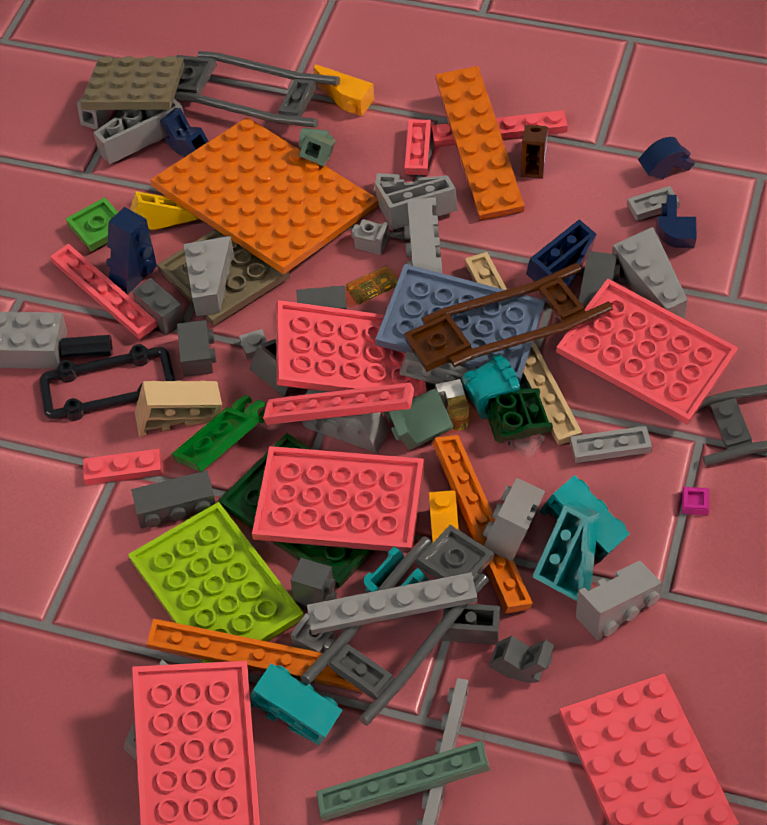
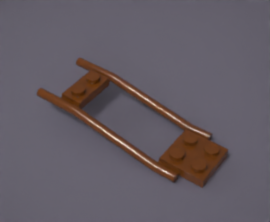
(443, 341)

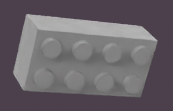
(31, 339)

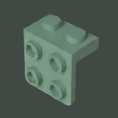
(422, 421)

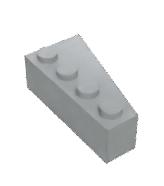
(131, 132)
(423, 235)
(650, 272)

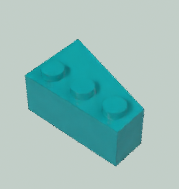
(610, 530)
(570, 551)
(294, 704)

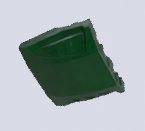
(517, 415)

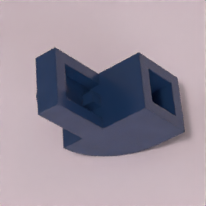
(181, 136)
(663, 156)
(675, 230)

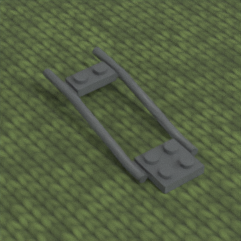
(199, 69)
(732, 424)
(447, 556)

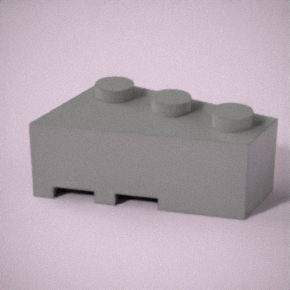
(393, 197)
(512, 518)

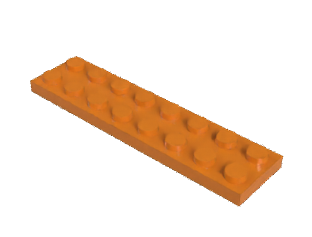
(479, 143)

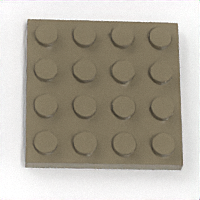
(133, 83)
(246, 282)

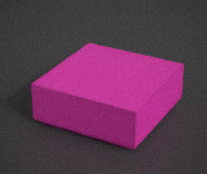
(695, 500)

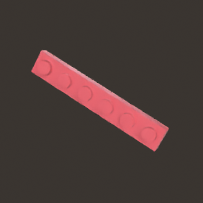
(509, 126)
(104, 291)
(339, 403)

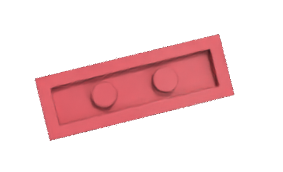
(417, 147)
(122, 467)

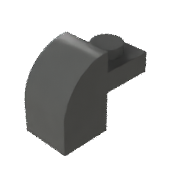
(521, 661)

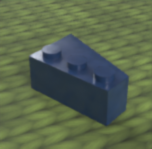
(131, 250)
(563, 251)

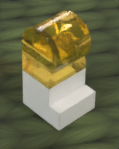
(456, 403)

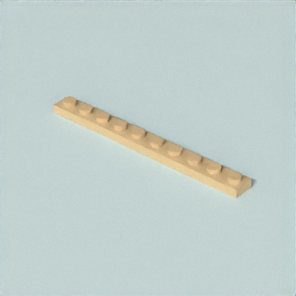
(536, 370)

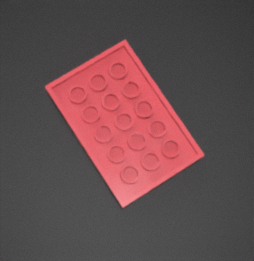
(334, 350)
(648, 352)
(339, 499)
(194, 744)
(645, 758)

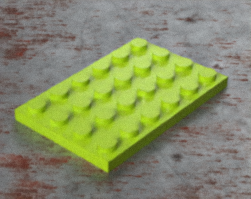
(215, 579)

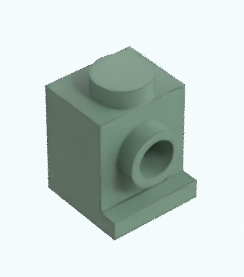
(310, 152)

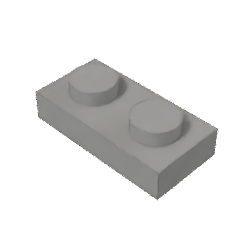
(649, 204)

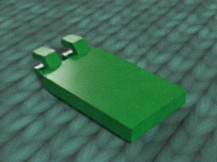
(219, 434)

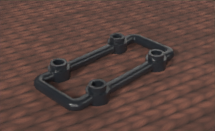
(68, 372)

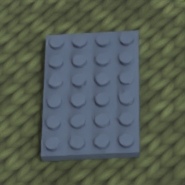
(426, 291)

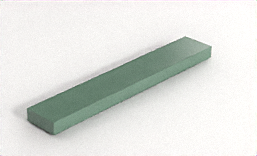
(402, 780)

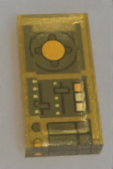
(372, 285)

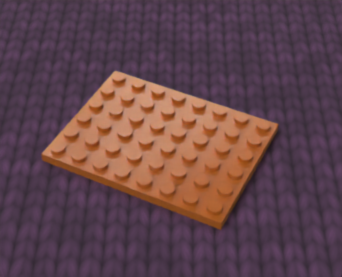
(265, 194)

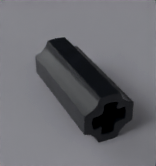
(86, 347)

